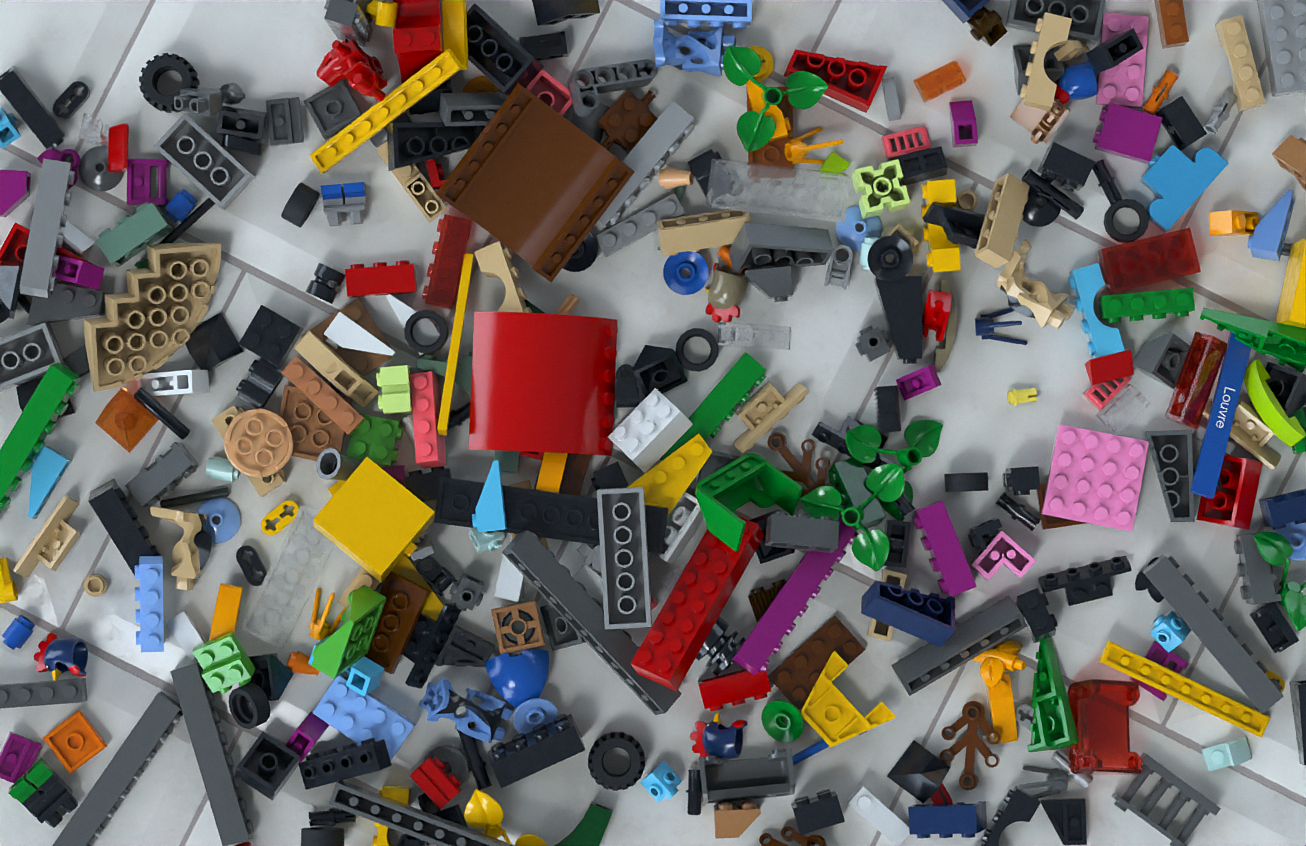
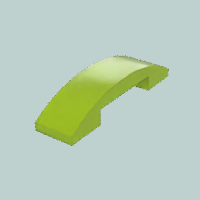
(1268, 407)

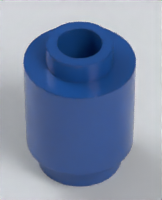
(180, 206)
(18, 632)

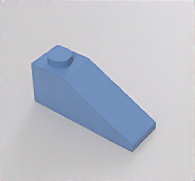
(1271, 232)

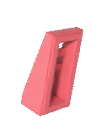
(895, 136)
(1096, 401)

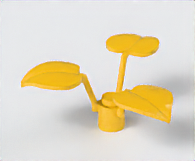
(487, 813)

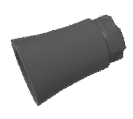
(336, 465)

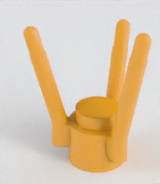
(796, 150)
(320, 628)

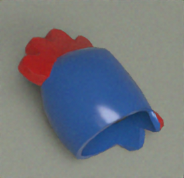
(1076, 83)

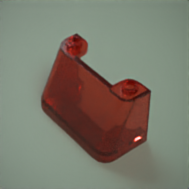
(1102, 727)

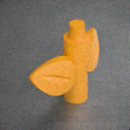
(998, 659)

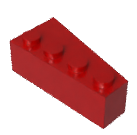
(846, 80)
(14, 248)

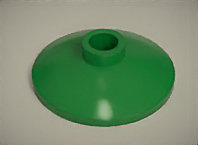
(777, 725)

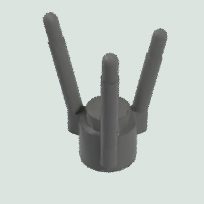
(1055, 781)

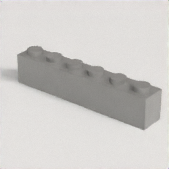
(46, 228)

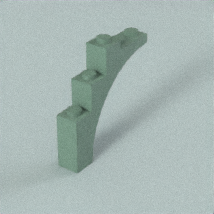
(508, 459)

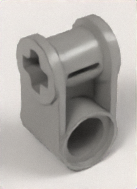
(839, 269)

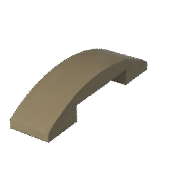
(942, 355)

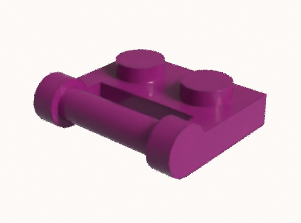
(140, 181)
(1160, 656)

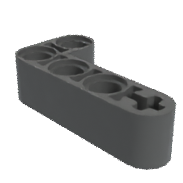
(615, 82)

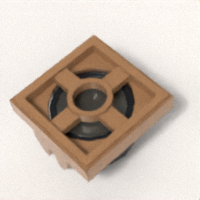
(518, 626)

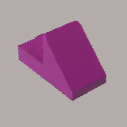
(918, 382)

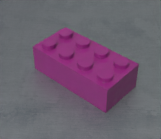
(944, 548)

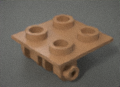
(1040, 122)

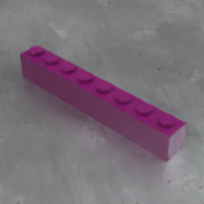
(790, 603)

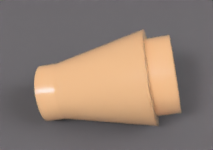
(675, 177)

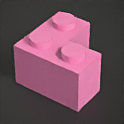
(1000, 551)

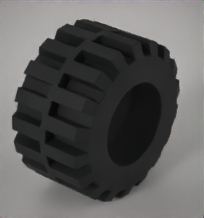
(155, 69)
(623, 780)

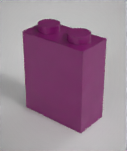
(1127, 133)

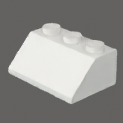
(681, 527)

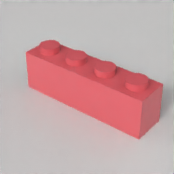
(426, 410)

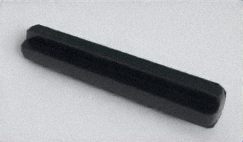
(161, 413)

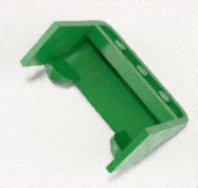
(735, 485)

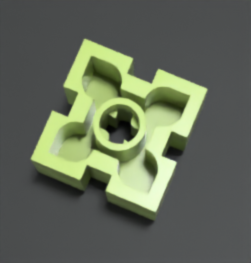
(887, 177)
(395, 389)

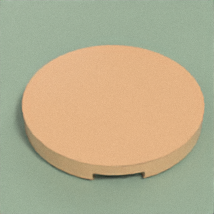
(258, 442)

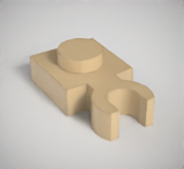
(1071, 49)

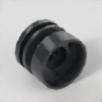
(720, 647)

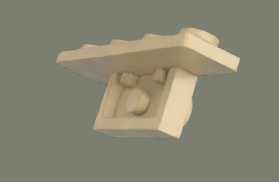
(764, 411)
(1251, 433)
(52, 541)

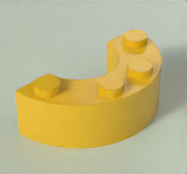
(942, 253)

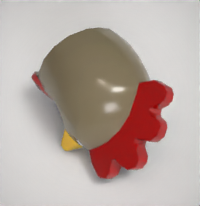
(725, 294)

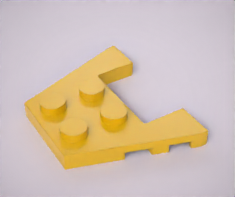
(831, 711)

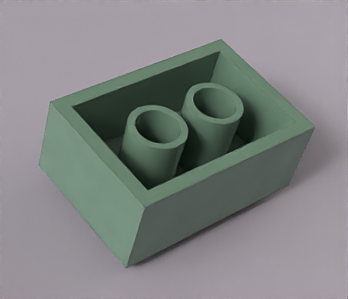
(134, 234)

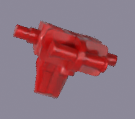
(360, 69)

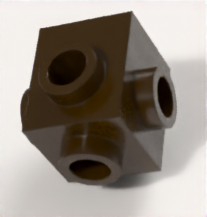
(986, 26)

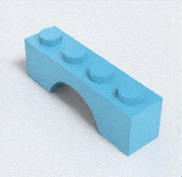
(1102, 338)

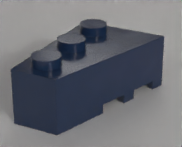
(1284, 509)
(947, 819)

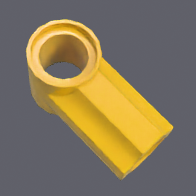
(383, 12)
(8, 588)

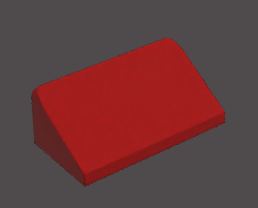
(118, 148)
(1110, 367)

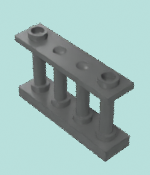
(1185, 794)

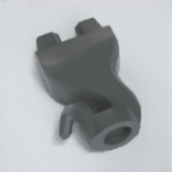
(208, 101)

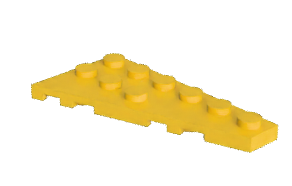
(674, 474)

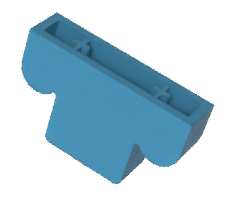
(1179, 182)

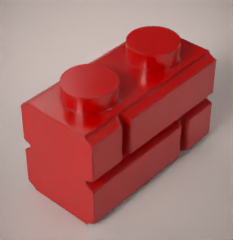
(436, 782)

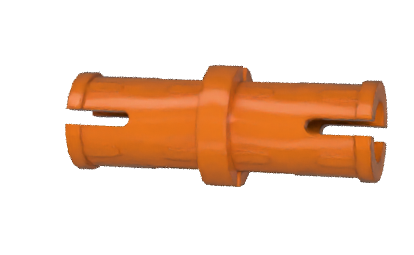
(1168, 79)

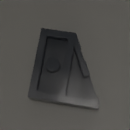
(465, 649)
(1068, 819)

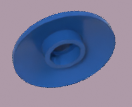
(686, 260)

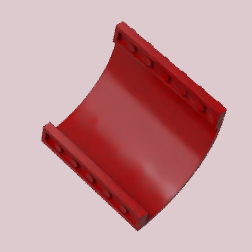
(542, 383)

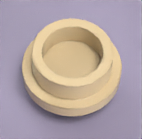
(966, 200)
(95, 585)

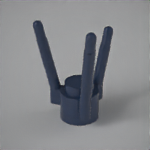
(985, 326)

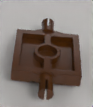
(627, 120)

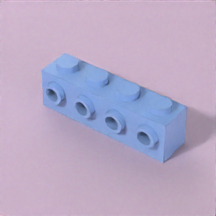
(711, 12)
(151, 604)

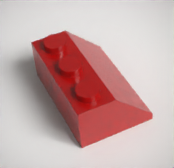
(1236, 499)
(733, 688)

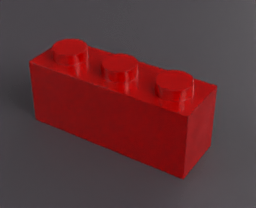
(381, 279)

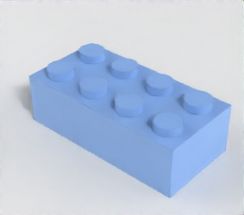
(363, 716)

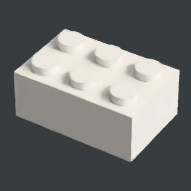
(650, 430)

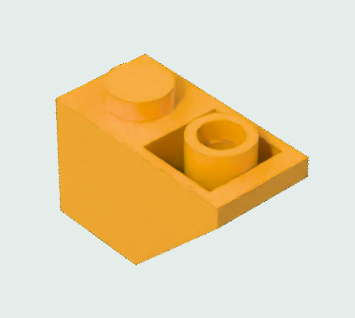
(1232, 223)

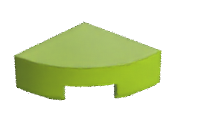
(835, 163)

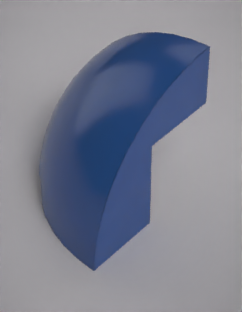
(519, 676)

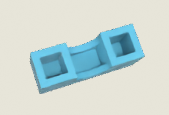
(363, 675)

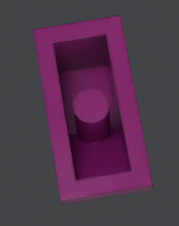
(79, 272)
(307, 735)

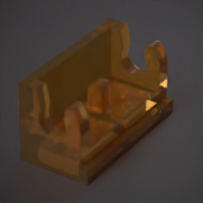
(940, 81)

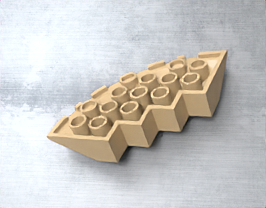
(154, 313)

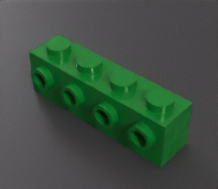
(1146, 304)

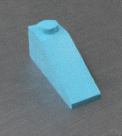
(46, 474)
(490, 508)

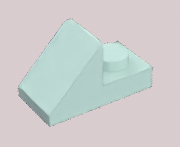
(1226, 754)

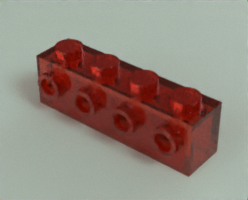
(448, 262)
(1196, 380)

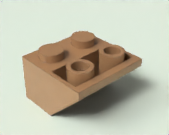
(733, 820)

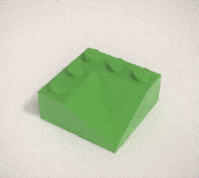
(354, 636)

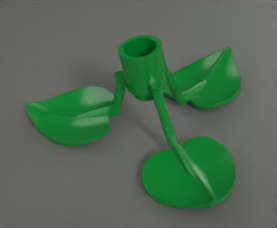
(754, 128)
(923, 441)
(873, 546)
(1276, 550)

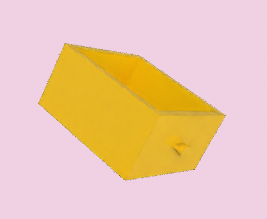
(1293, 294)
(374, 519)

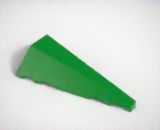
(1266, 337)
(1052, 716)

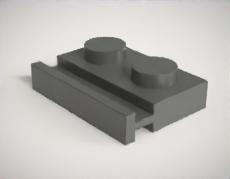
(284, 121)

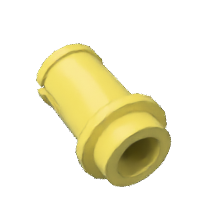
(1021, 396)

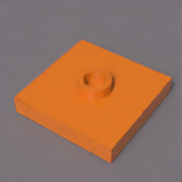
(75, 741)

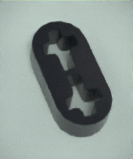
(67, 96)
(242, 145)
(247, 568)

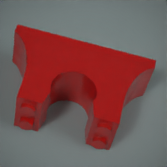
(417, 35)

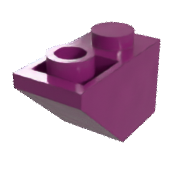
(963, 124)
(13, 190)

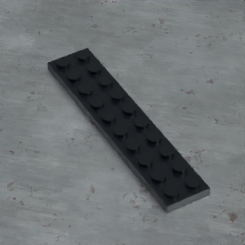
(540, 512)

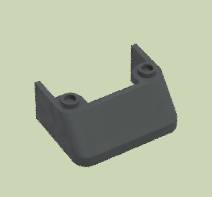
(747, 777)

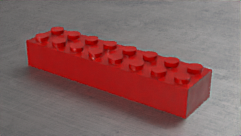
(694, 607)

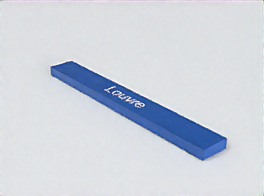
(1220, 418)

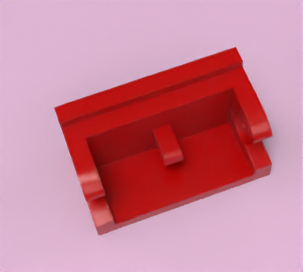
(936, 313)

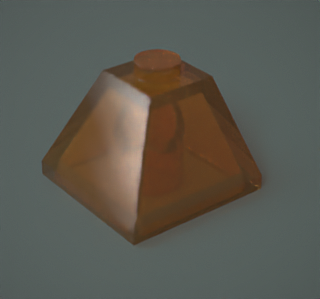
(126, 420)

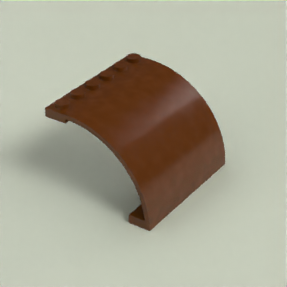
(535, 182)

